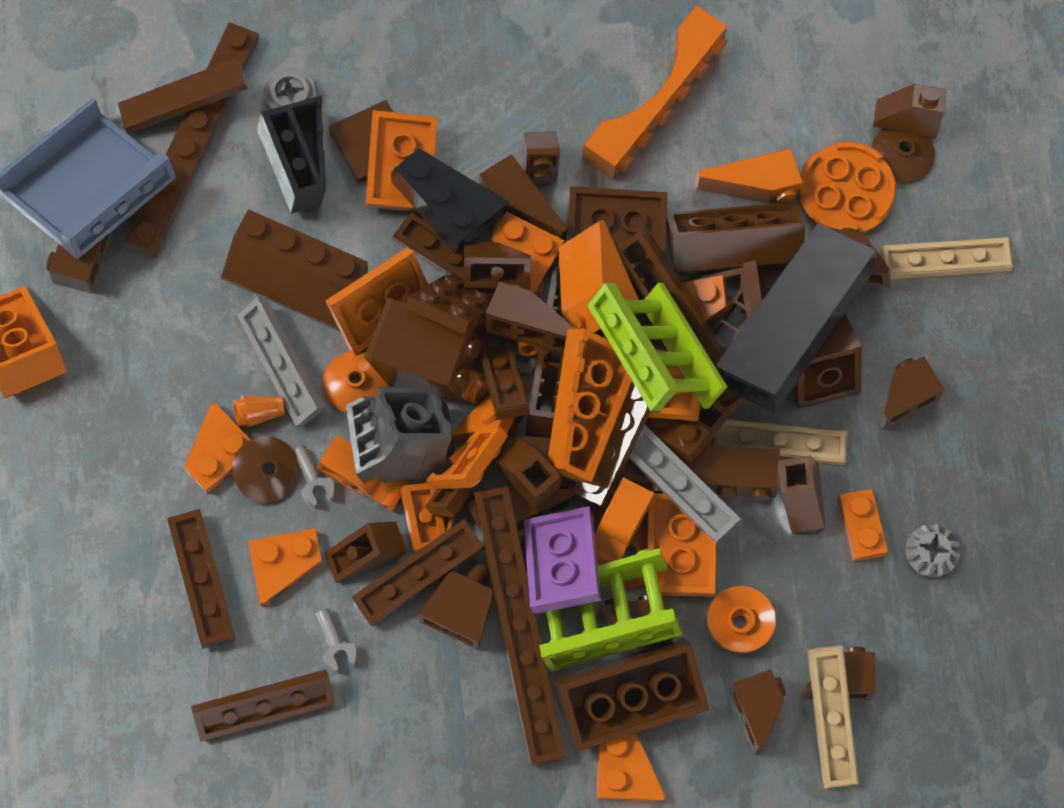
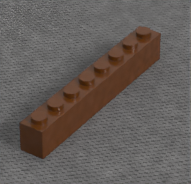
(723, 469)

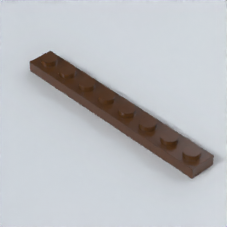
(188, 150)
(519, 625)

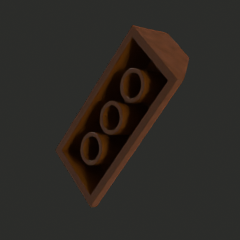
(734, 235)
(289, 267)
(631, 694)

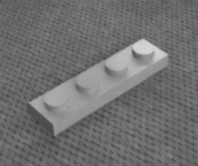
(281, 361)
(683, 486)

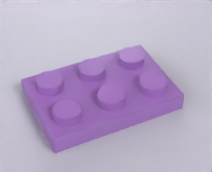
(561, 560)

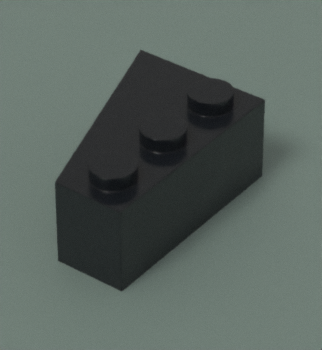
(296, 152)
(447, 199)

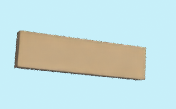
(948, 258)
(824, 445)
(832, 716)

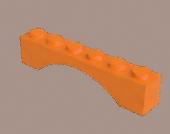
(617, 139)

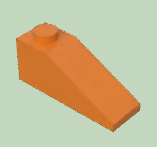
(758, 178)

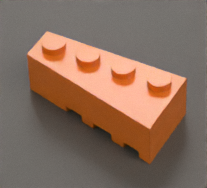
(586, 405)

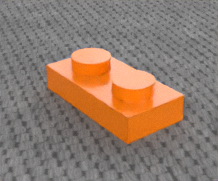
(862, 525)

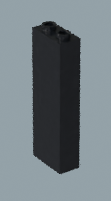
(796, 317)

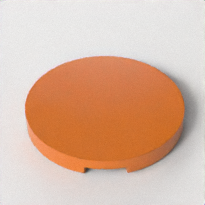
(847, 187)

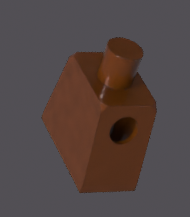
(460, 606)

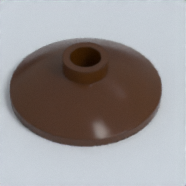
(905, 166)
(249, 475)

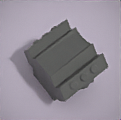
(400, 434)

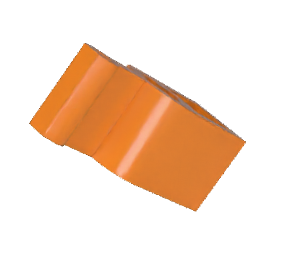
(340, 466)
(621, 520)

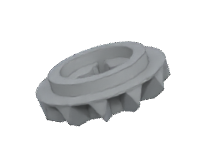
(297, 80)
(920, 557)

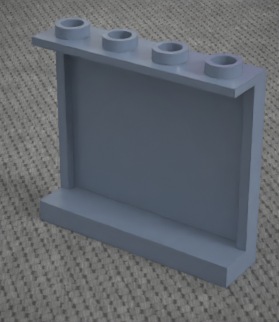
(84, 179)

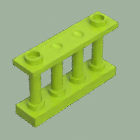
(639, 356)
(626, 632)

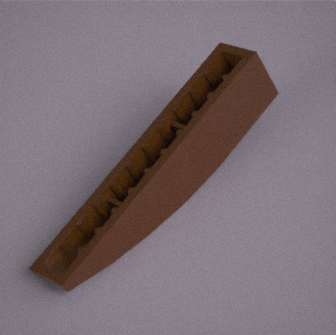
(650, 266)
(547, 373)

